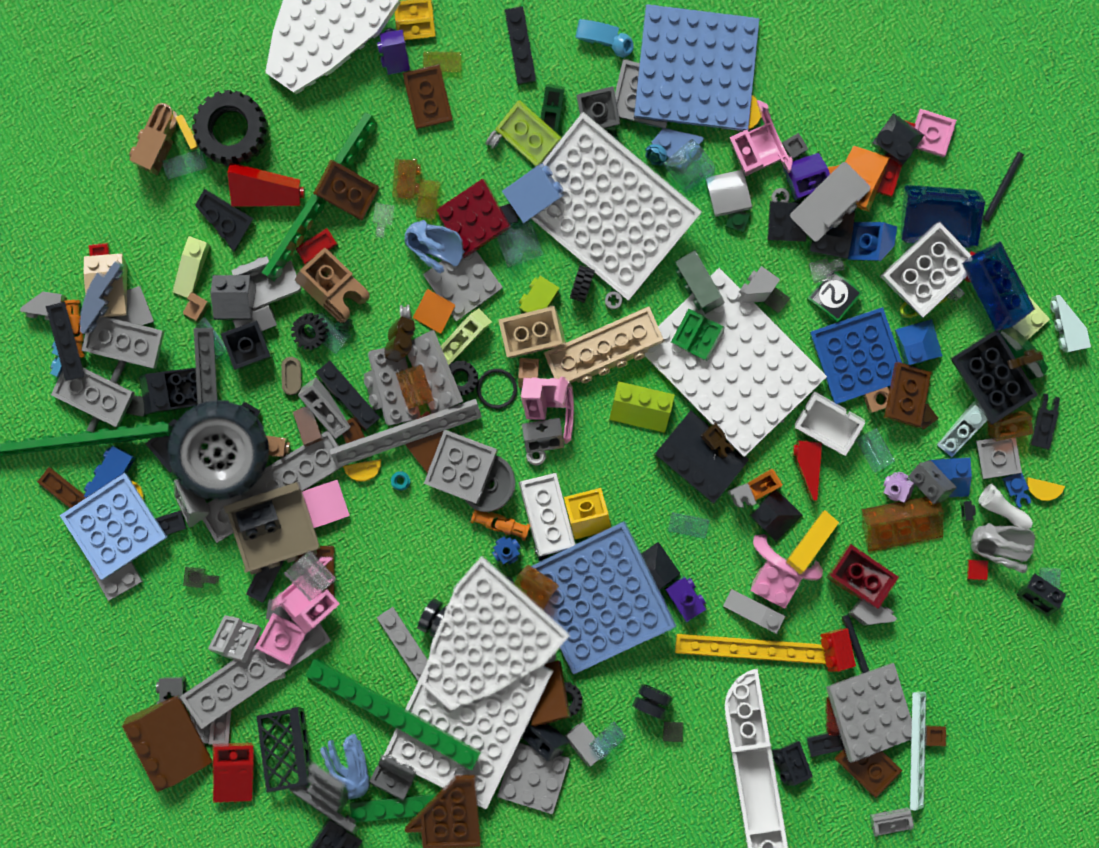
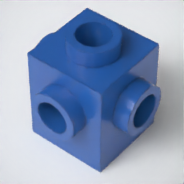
(512, 545)

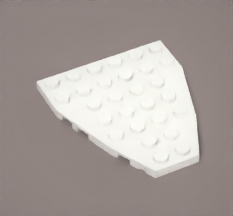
(321, 35)
(487, 638)

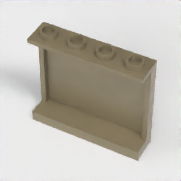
(294, 537)

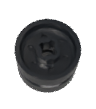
(432, 617)
(652, 701)

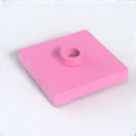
(936, 131)
(281, 639)

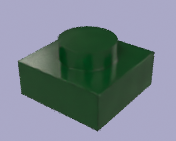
(737, 221)

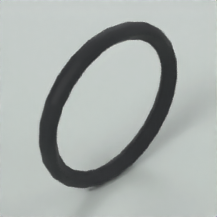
(513, 394)

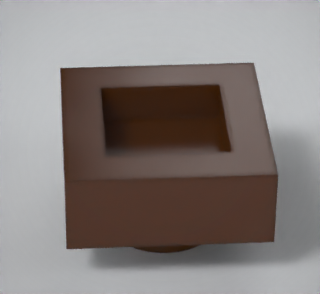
(935, 735)

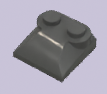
(600, 106)

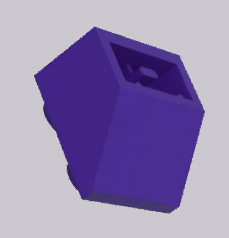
(806, 175)

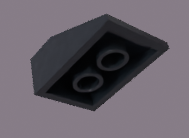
(836, 241)

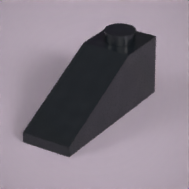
(545, 740)

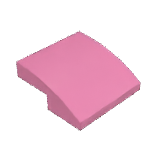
(326, 503)

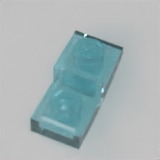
(184, 164)
(607, 740)

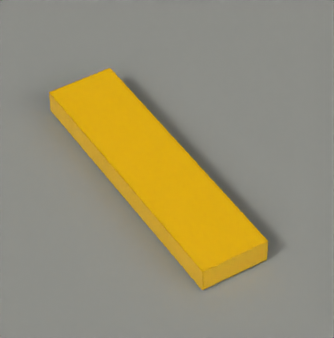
(812, 542)

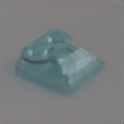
(690, 165)
(519, 244)

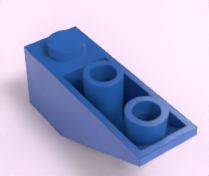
(114, 465)

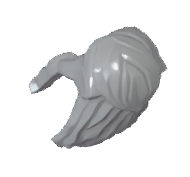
(1005, 542)

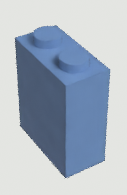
(533, 192)

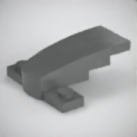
(327, 797)

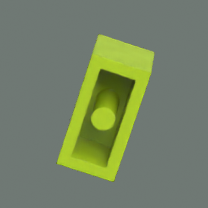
(540, 295)

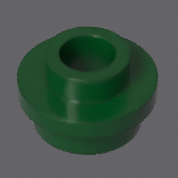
(344, 326)

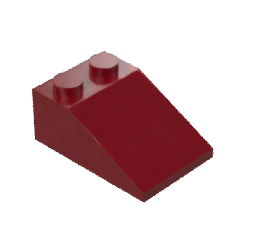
(862, 576)

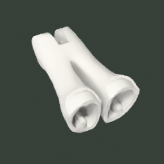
(995, 502)

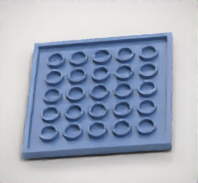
(696, 67)
(604, 597)

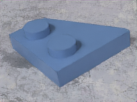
(674, 140)

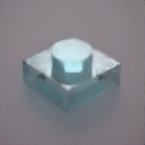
(1051, 575)

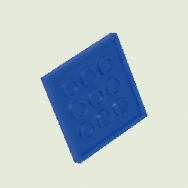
(856, 355)

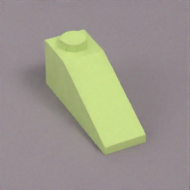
(190, 266)
(465, 335)

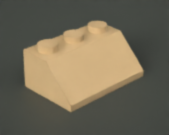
(532, 332)

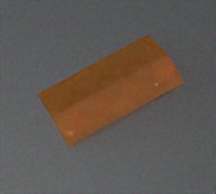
(902, 523)

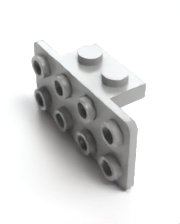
(830, 202)
(266, 289)
(385, 389)

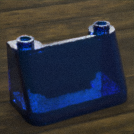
(954, 208)

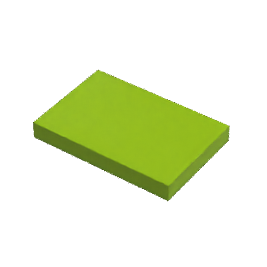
(528, 133)

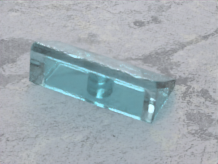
(336, 339)
(220, 348)
(875, 450)
(688, 525)

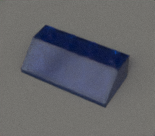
(998, 286)

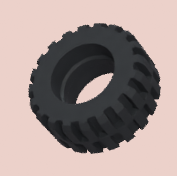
(212, 110)

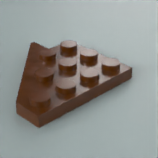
(450, 817)

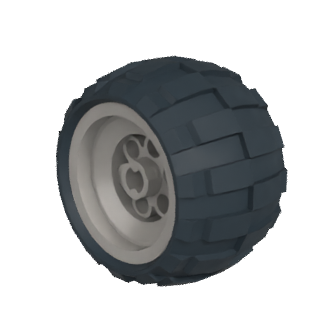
(227, 421)

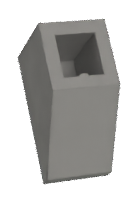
(759, 288)
(37, 305)
(870, 615)

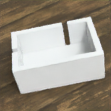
(829, 423)

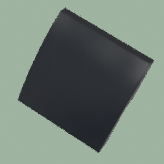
(335, 836)

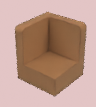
(196, 307)

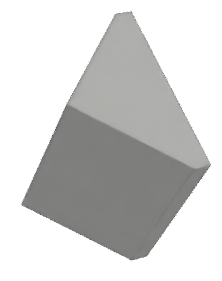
(192, 506)

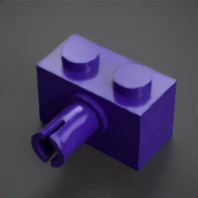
(394, 51)
(685, 598)

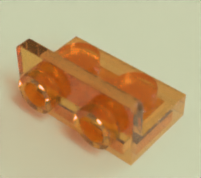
(405, 178)
(536, 586)

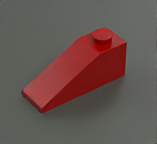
(808, 461)

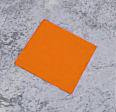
(434, 311)

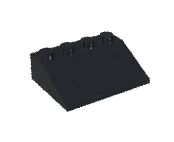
(990, 379)
(696, 462)

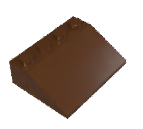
(166, 743)

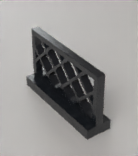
(300, 745)

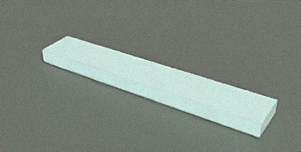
(918, 750)

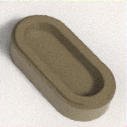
(291, 376)

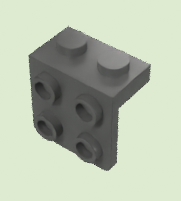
(393, 777)

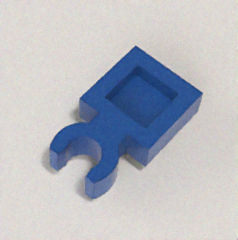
(1016, 486)

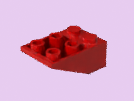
(232, 772)

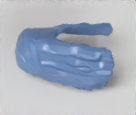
(434, 241)
(356, 774)

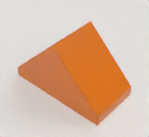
(764, 484)

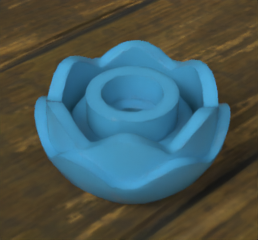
(622, 45)
(656, 154)

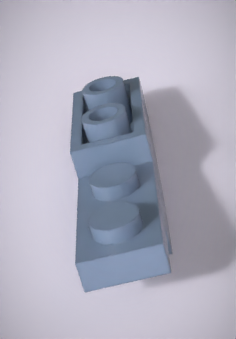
(94, 303)

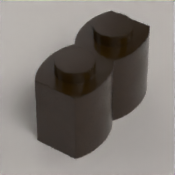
(399, 339)

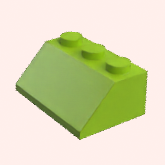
(641, 407)

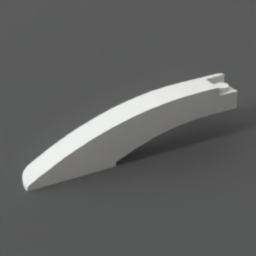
(754, 763)

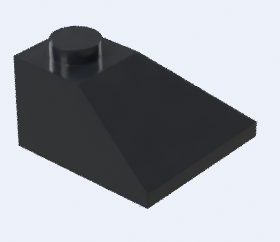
(775, 515)
(660, 565)

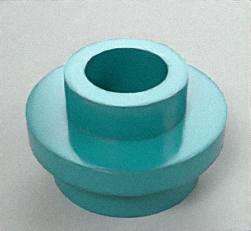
(405, 476)

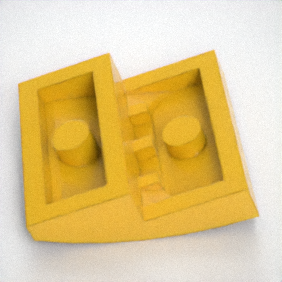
(415, 19)

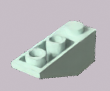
(1071, 329)
(963, 429)

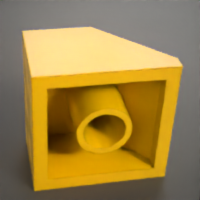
(587, 513)

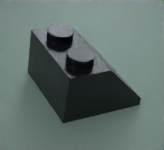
(232, 297)
(246, 345)

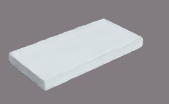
(547, 514)

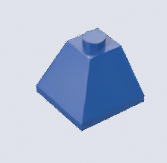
(871, 240)
(918, 342)
(958, 472)

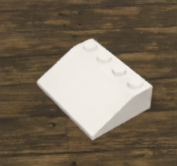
(928, 269)

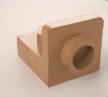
(527, 369)
(278, 446)

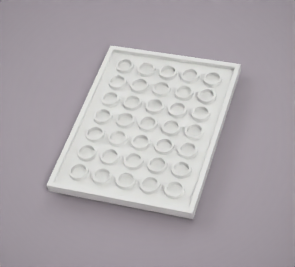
(613, 207)
(750, 375)
(487, 724)

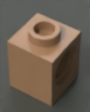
(871, 403)

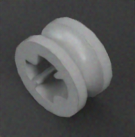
(493, 139)
(778, 191)
(608, 303)
(405, 311)

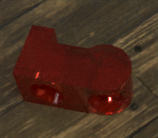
(831, 723)

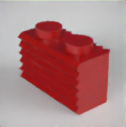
(838, 650)

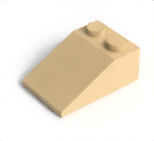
(118, 295)

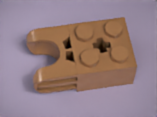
(155, 139)
(329, 283)

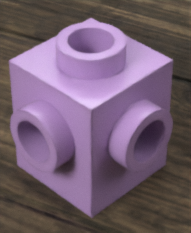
(898, 486)

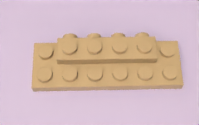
(605, 348)

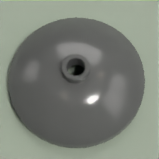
(500, 494)

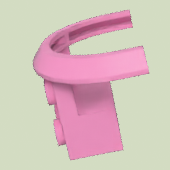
(760, 146)
(544, 393)
(777, 578)
(301, 610)

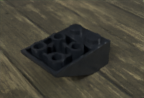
(169, 390)

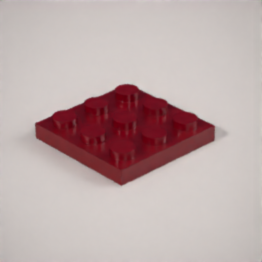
(474, 216)

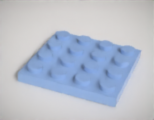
(113, 526)

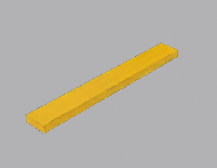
(749, 648)

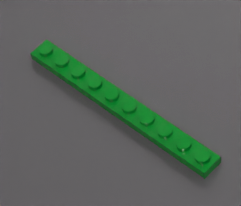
(316, 204)
(85, 438)
(393, 714)

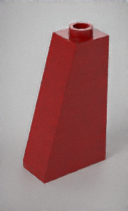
(262, 188)

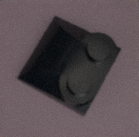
(897, 139)

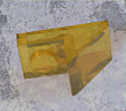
(428, 199)

